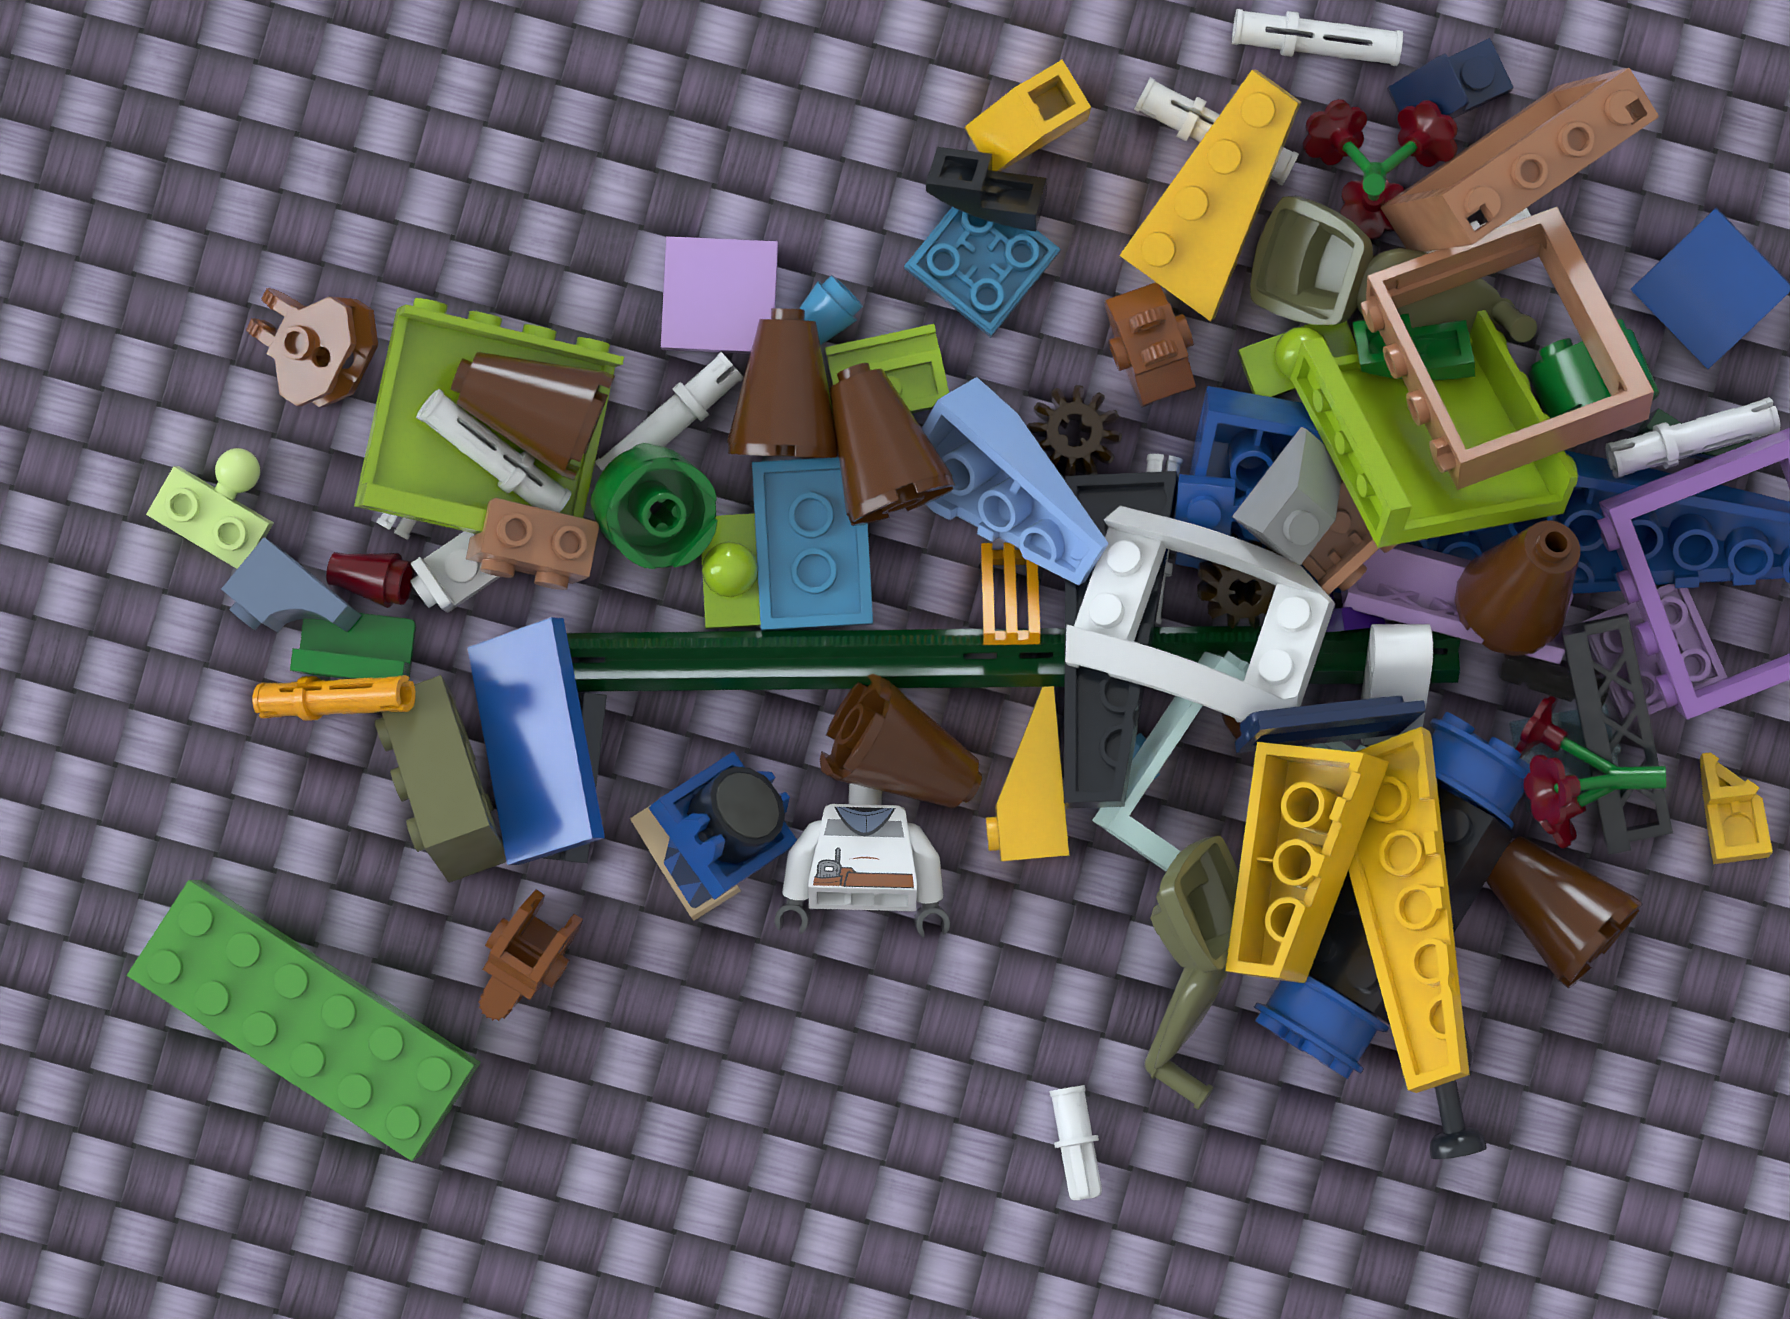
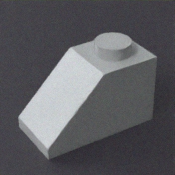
(1294, 499)

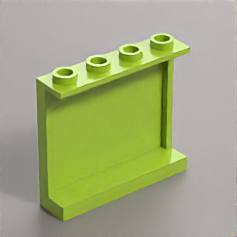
(1389, 456)
(415, 469)

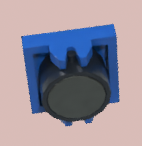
(726, 822)

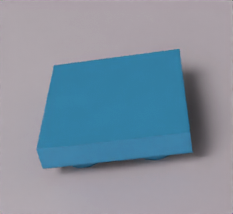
(981, 266)

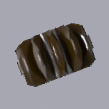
(1089, 422)
(1235, 599)

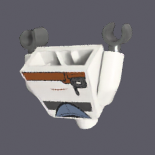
(863, 860)

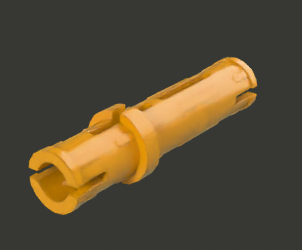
(314, 697)

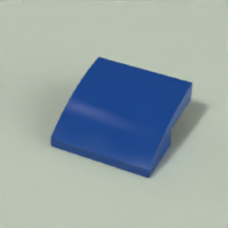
(1712, 288)

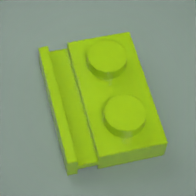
(908, 359)

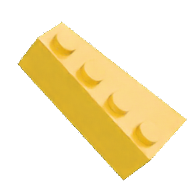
(1209, 207)
(1295, 854)

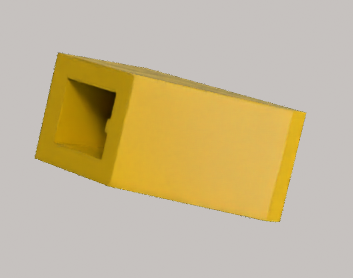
(1030, 116)

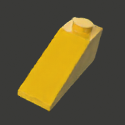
(1031, 802)

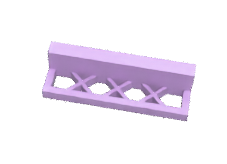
(1420, 588)

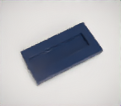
(1328, 722)

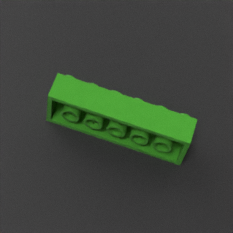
(303, 1019)

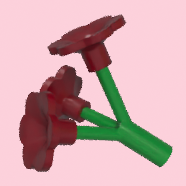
(1339, 134)
(1557, 796)

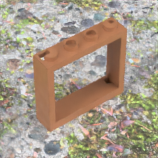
(1520, 161)
(1536, 236)

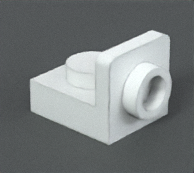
(448, 577)

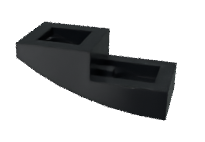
(969, 184)

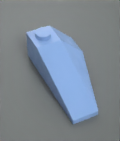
(1009, 483)

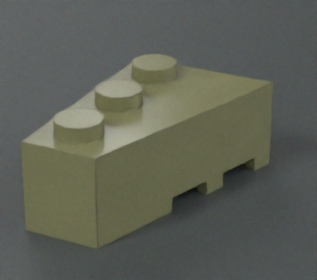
(441, 783)

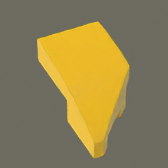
(1733, 814)

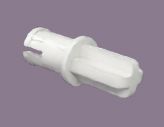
(1076, 1142)

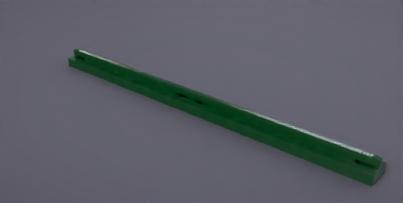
(910, 658)

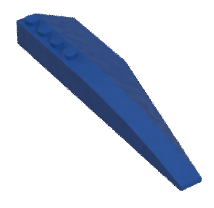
(1689, 542)

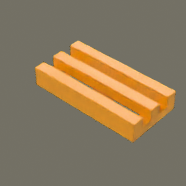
(1009, 558)

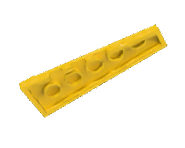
(1408, 915)

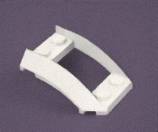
(1122, 587)

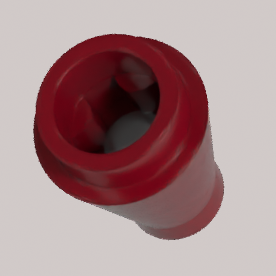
(374, 576)

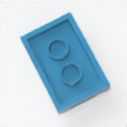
(807, 550)

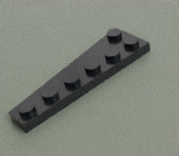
(1098, 708)

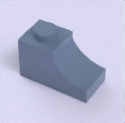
(279, 590)

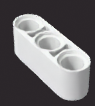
(1398, 665)

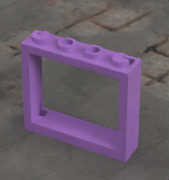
(1639, 587)

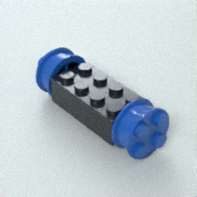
(1476, 796)

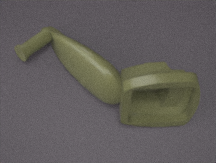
(1317, 268)
(1196, 929)

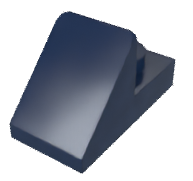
(1455, 82)

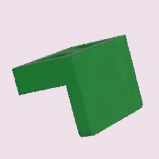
(370, 649)

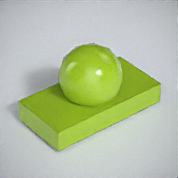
(1272, 361)
(731, 574)

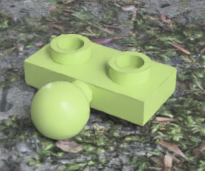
(211, 514)

